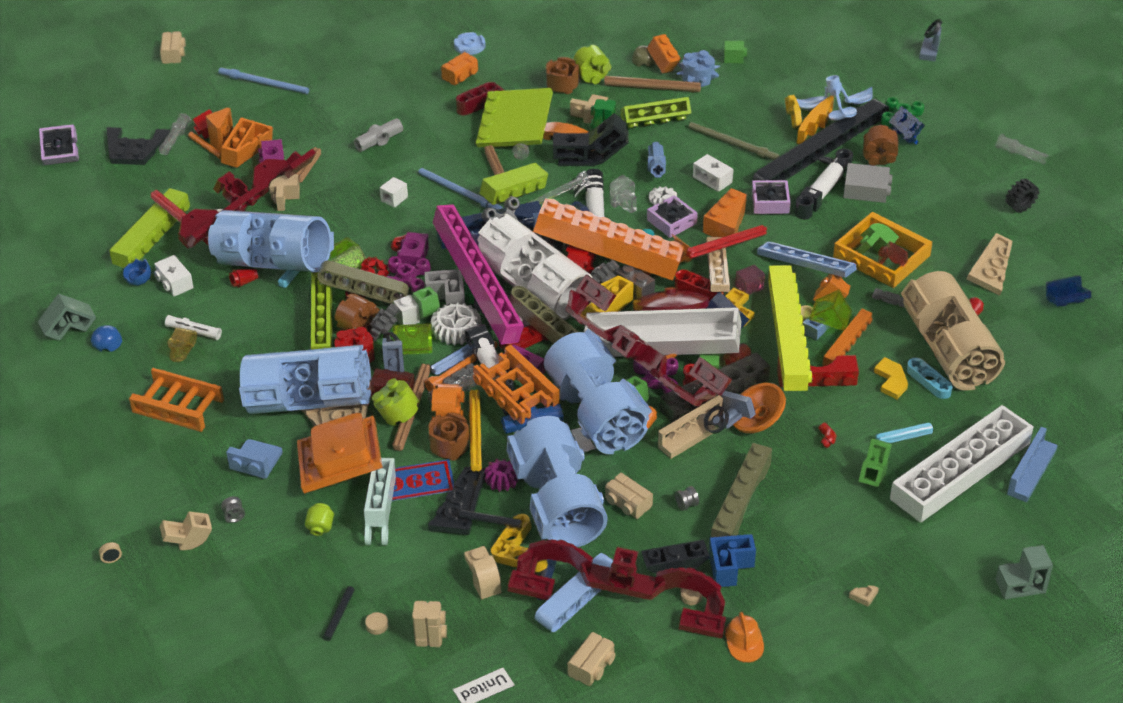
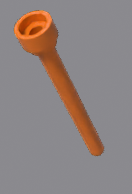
(430, 382)

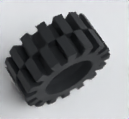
(1022, 195)

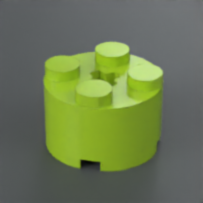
(592, 64)
(396, 401)

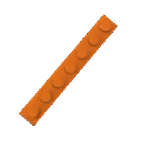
(849, 336)

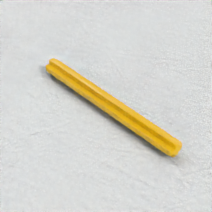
(475, 431)

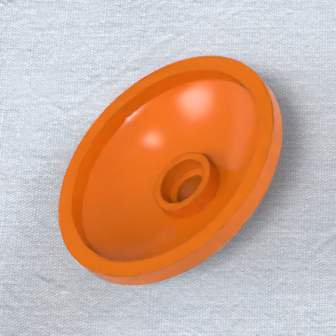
(768, 406)

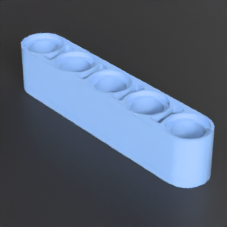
(569, 599)

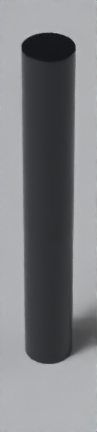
(490, 518)
(338, 613)

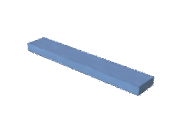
(807, 259)

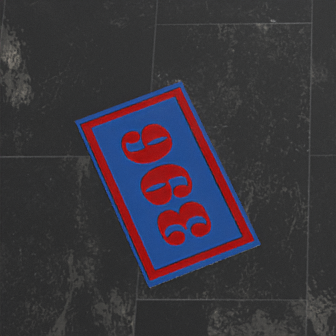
(423, 480)

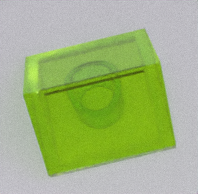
(831, 310)
(414, 338)

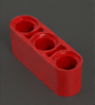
(693, 282)

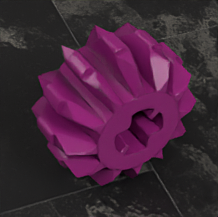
(500, 475)

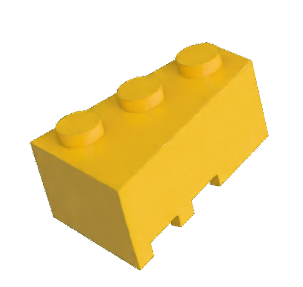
(624, 295)

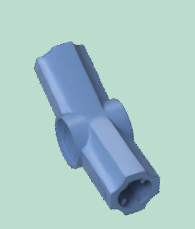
(656, 159)

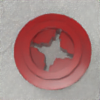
(369, 263)

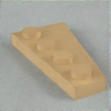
(992, 265)

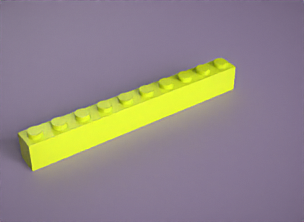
(789, 329)

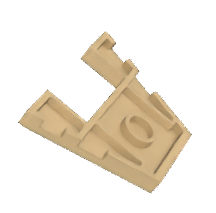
(323, 415)

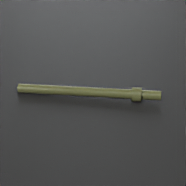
(760, 151)

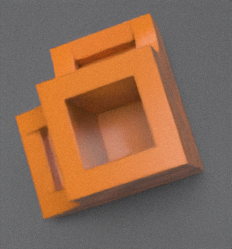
(830, 284)

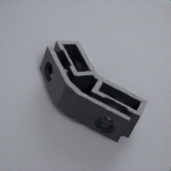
(605, 139)

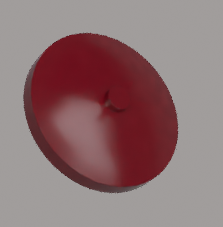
(671, 300)

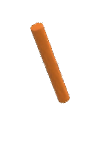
(205, 144)

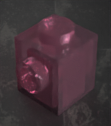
(750, 279)

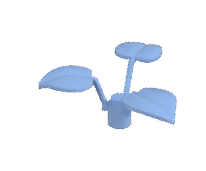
(834, 87)

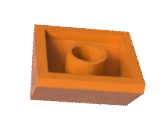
(219, 127)

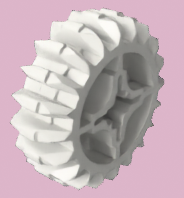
(452, 320)

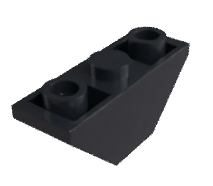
(674, 556)

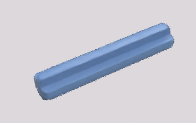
(451, 360)

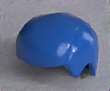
(137, 272)
(106, 338)

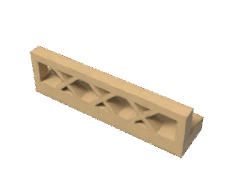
(691, 433)

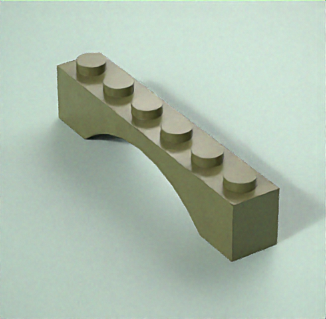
(749, 476)

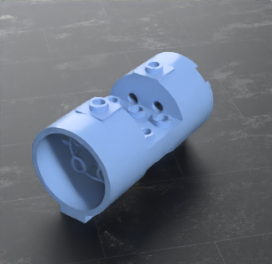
(270, 240)
(305, 379)
(608, 411)
(567, 502)

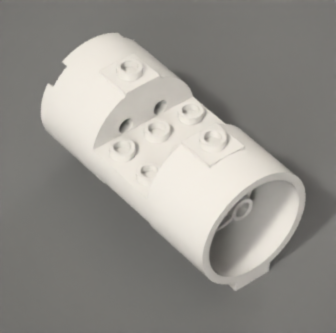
(529, 262)

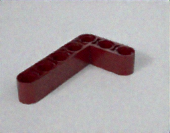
(475, 98)

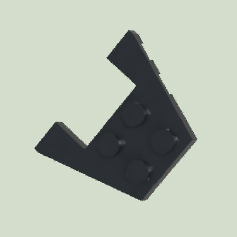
(133, 150)

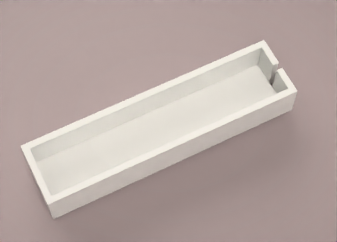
(678, 330)

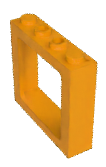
(907, 239)

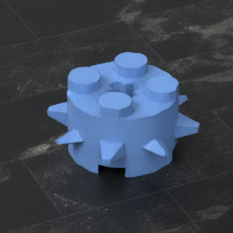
(698, 68)

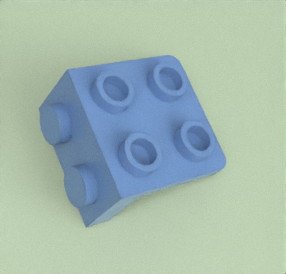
(254, 458)

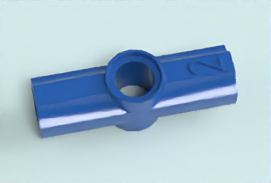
(511, 425)

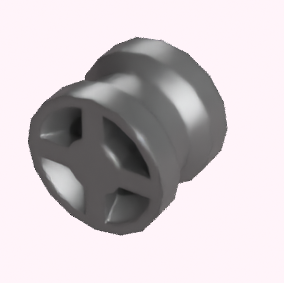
(686, 498)
(233, 509)

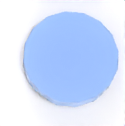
(469, 43)

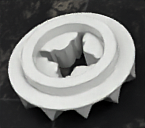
(655, 194)

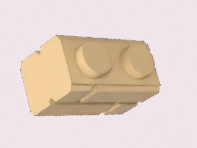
(172, 47)
(628, 496)
(428, 623)
(591, 659)

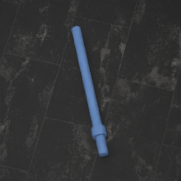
(235, 74)
(483, 202)

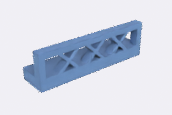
(1031, 467)

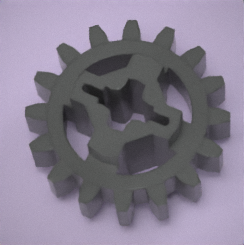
(605, 271)
(384, 321)

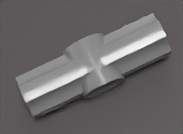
(378, 135)

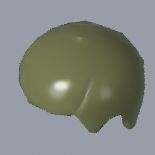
(642, 56)

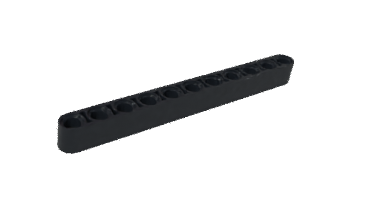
(822, 143)

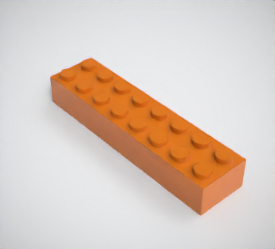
(608, 238)

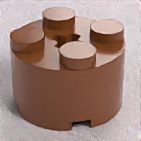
(562, 75)
(880, 145)
(355, 313)
(449, 436)

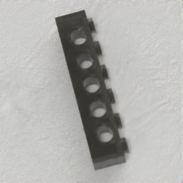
(744, 374)

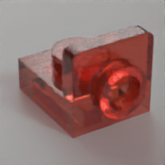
(894, 253)

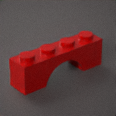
(840, 372)

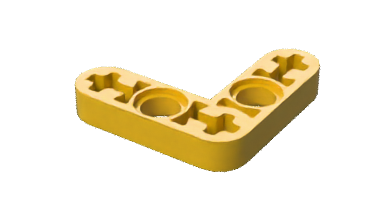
(506, 550)

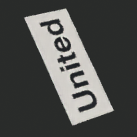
(484, 686)

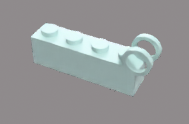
(379, 499)

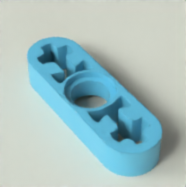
(939, 386)

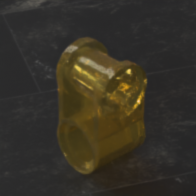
(181, 343)

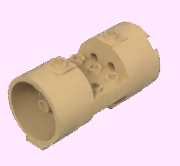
(953, 330)

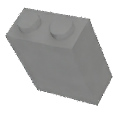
(867, 183)

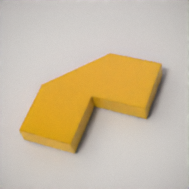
(793, 108)
(739, 298)
(896, 382)

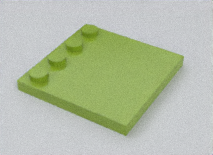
(514, 117)

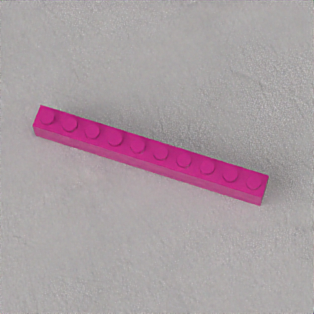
(478, 274)

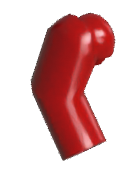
(396, 244)
(830, 435)

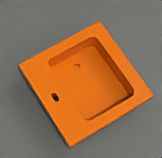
(338, 451)

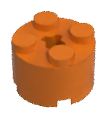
(447, 399)

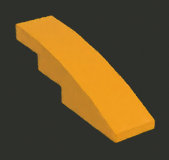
(816, 118)

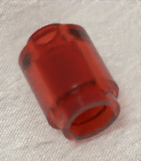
(744, 351)

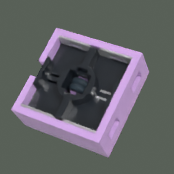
(58, 144)
(770, 197)
(672, 216)

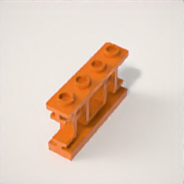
(526, 374)

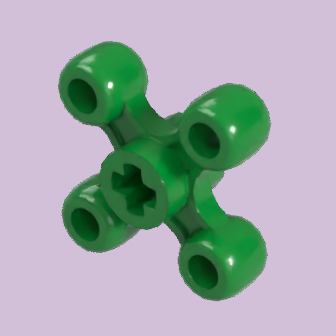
(916, 109)

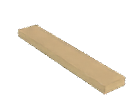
(718, 269)

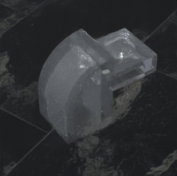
(623, 193)

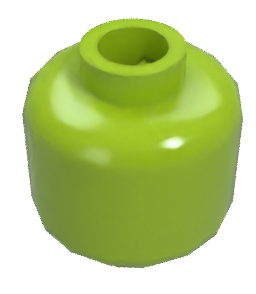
(319, 519)

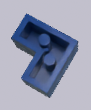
(730, 554)

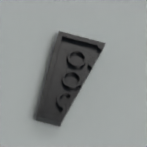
(462, 497)

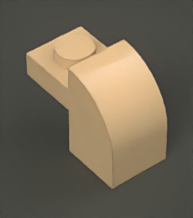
(583, 108)
(283, 189)
(188, 534)
(485, 572)

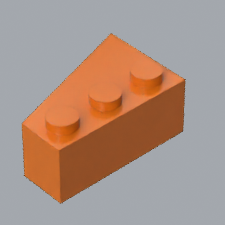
(244, 142)
(725, 215)

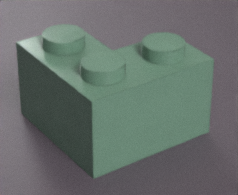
(65, 313)
(1027, 576)

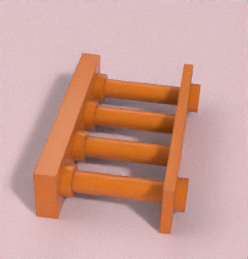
(179, 413)

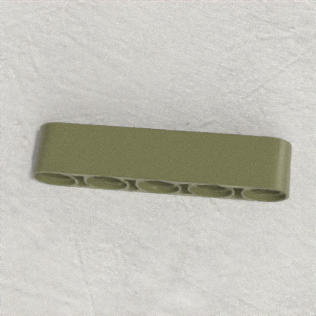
(354, 278)
(539, 314)

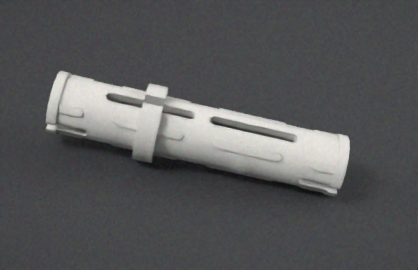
(210, 332)

